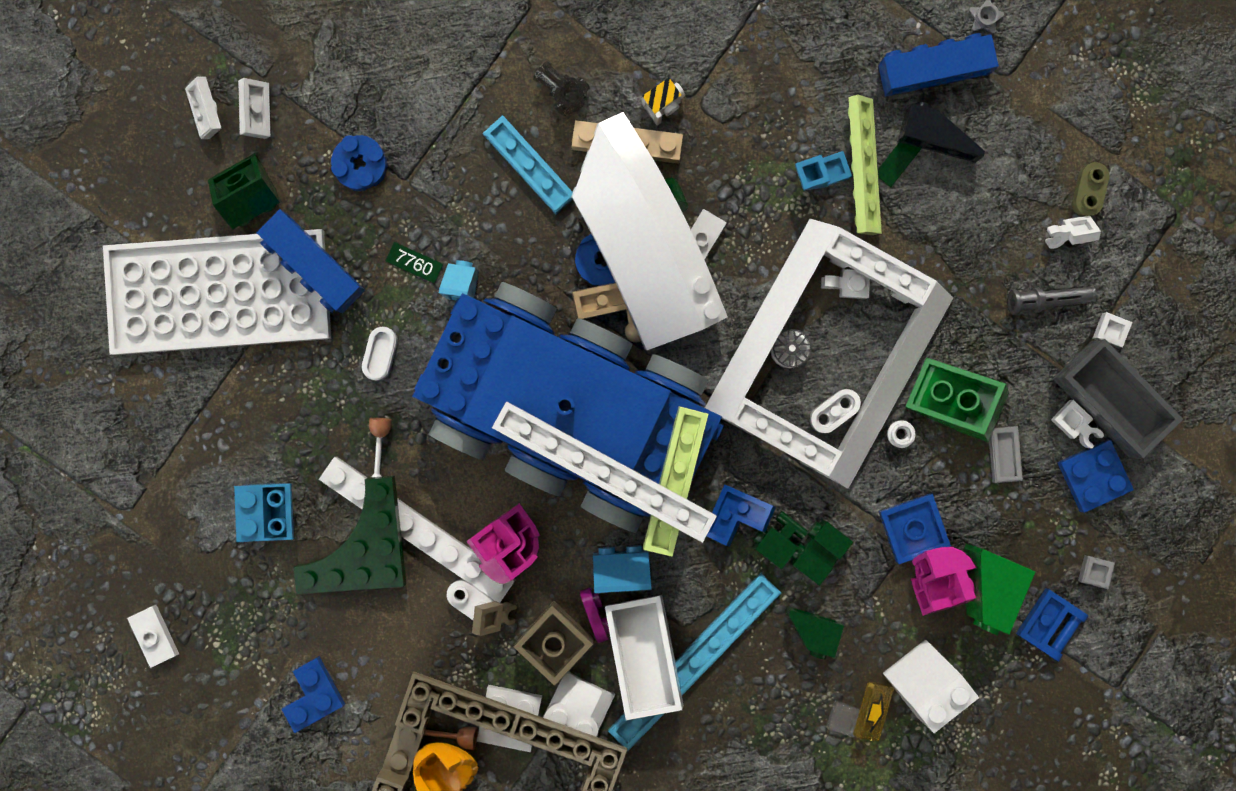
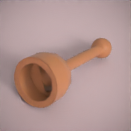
(465, 737)

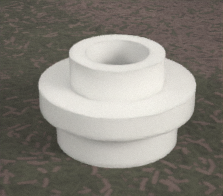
(909, 434)

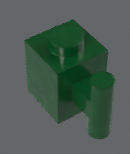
(776, 544)

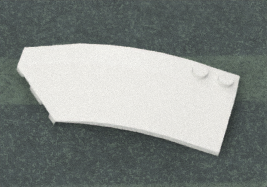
(644, 237)

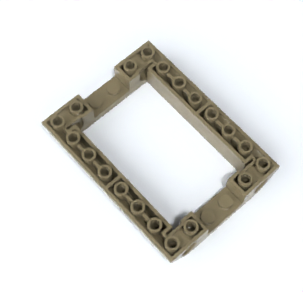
(430, 694)

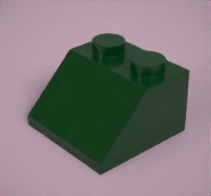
(243, 192)

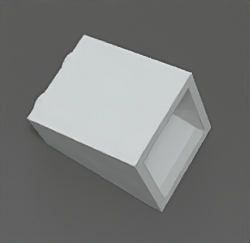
(930, 686)

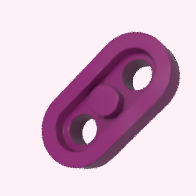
(592, 603)

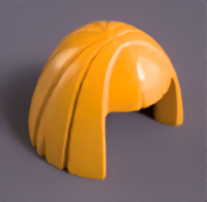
(443, 768)

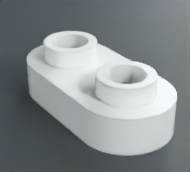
(834, 411)
(472, 597)

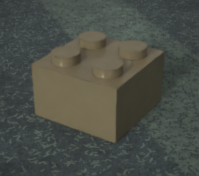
(554, 643)

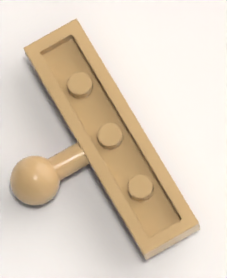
(660, 145)
(601, 301)

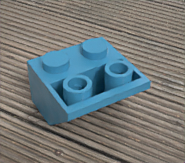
(264, 512)

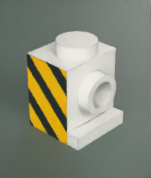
(663, 100)

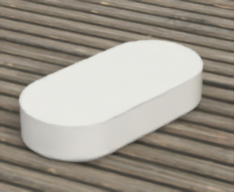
(379, 353)

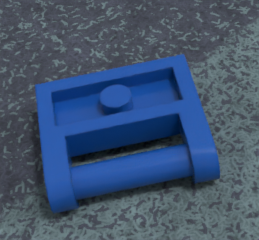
(1045, 620)

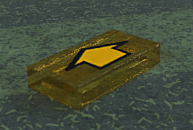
(873, 711)

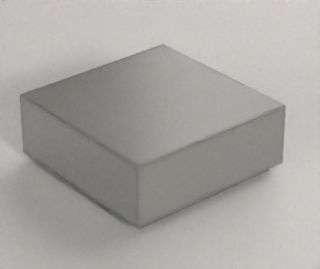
(1096, 572)

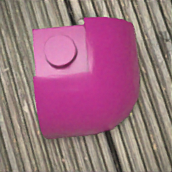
(506, 545)
(942, 579)

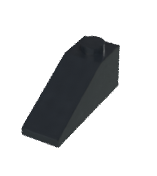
(935, 132)

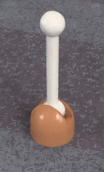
(379, 428)

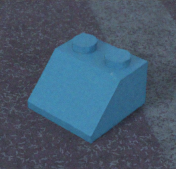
(621, 569)

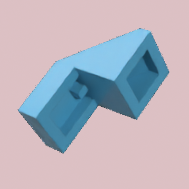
(823, 172)

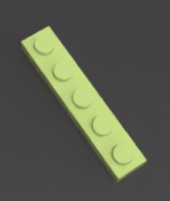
(864, 165)
(677, 474)

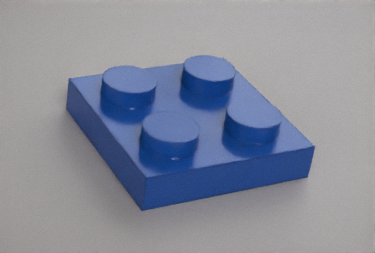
(1095, 476)
(914, 528)

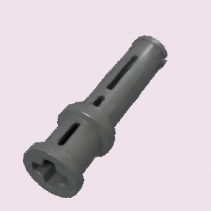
(1039, 299)

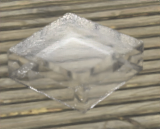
(843, 718)

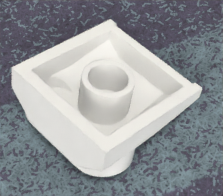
(579, 704)

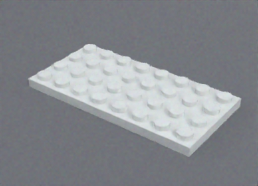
(206, 296)

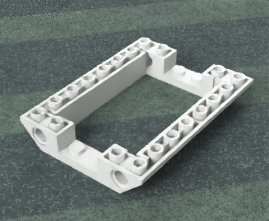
(844, 251)

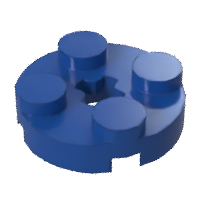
(352, 148)
(586, 266)

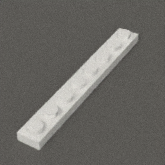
(604, 471)
(419, 531)

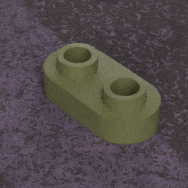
(1090, 188)

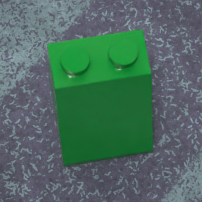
(998, 590)

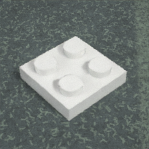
(518, 699)

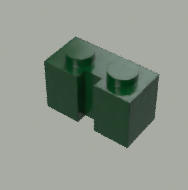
(820, 551)

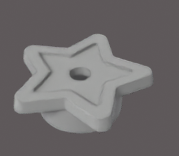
(989, 10)

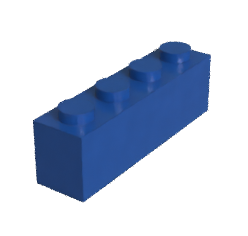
(937, 64)
(310, 261)

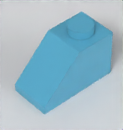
(458, 280)

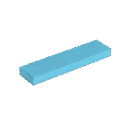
(529, 164)

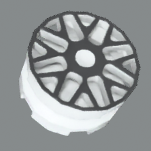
(791, 349)

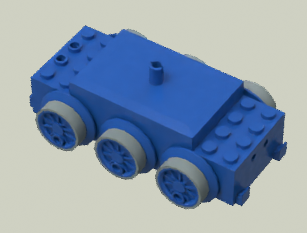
(564, 380)

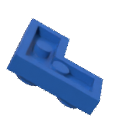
(738, 507)
(319, 699)

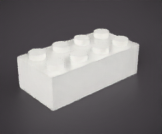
(644, 657)

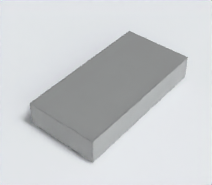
(1005, 455)

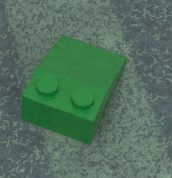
(958, 398)

